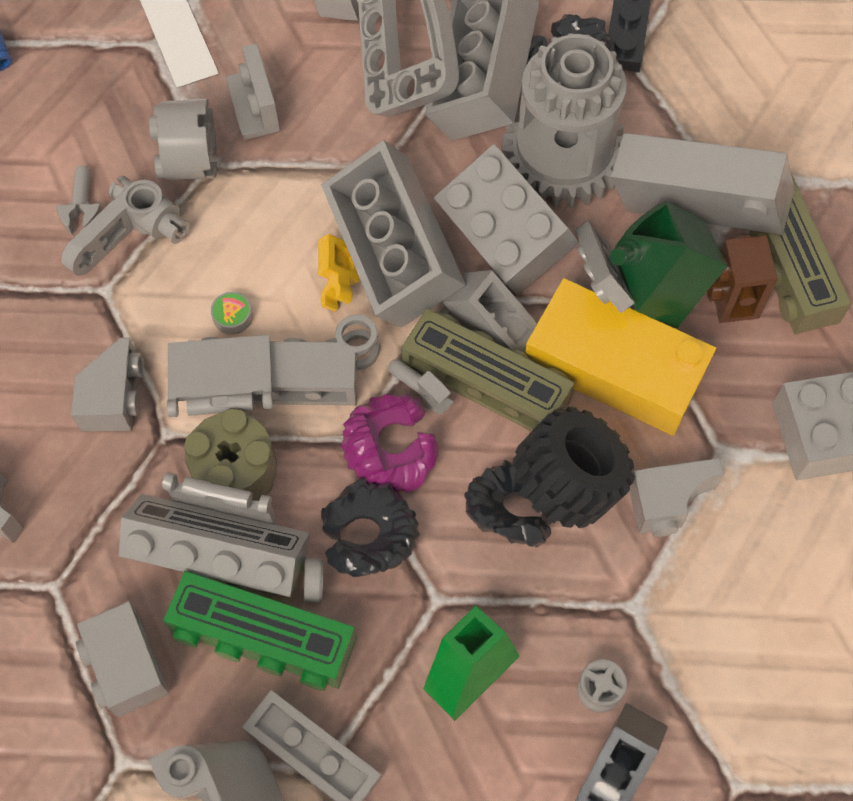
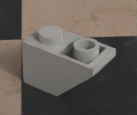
(106, 390)

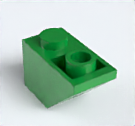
(468, 662)

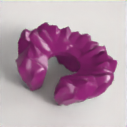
(362, 449)

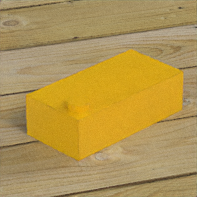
(620, 356)

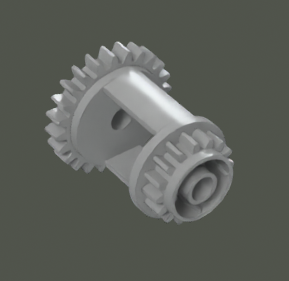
(568, 119)

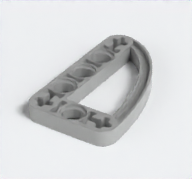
(387, 87)

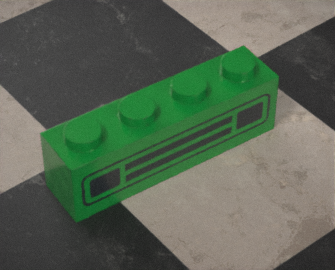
(260, 630)

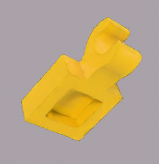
(339, 269)

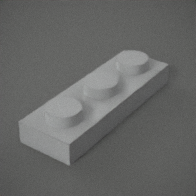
(607, 277)
(311, 750)

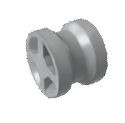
(606, 678)

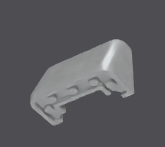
(216, 772)

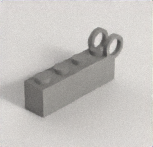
(320, 370)

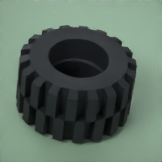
(573, 467)

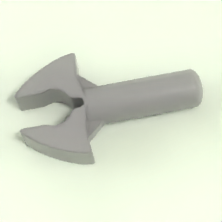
(79, 203)
(427, 385)

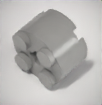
(184, 139)

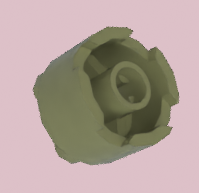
(232, 437)

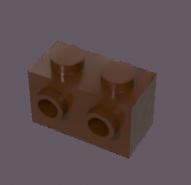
(746, 282)

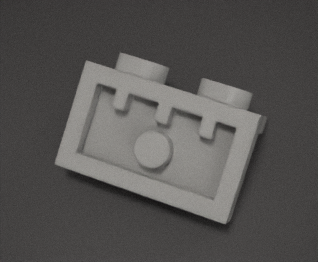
(253, 96)

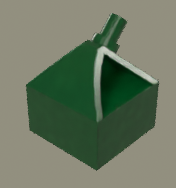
(668, 262)

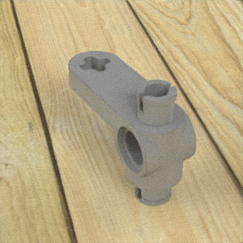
(120, 219)

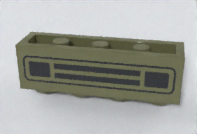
(807, 280)
(485, 371)

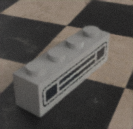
(213, 544)

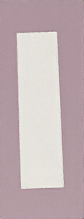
(179, 40)

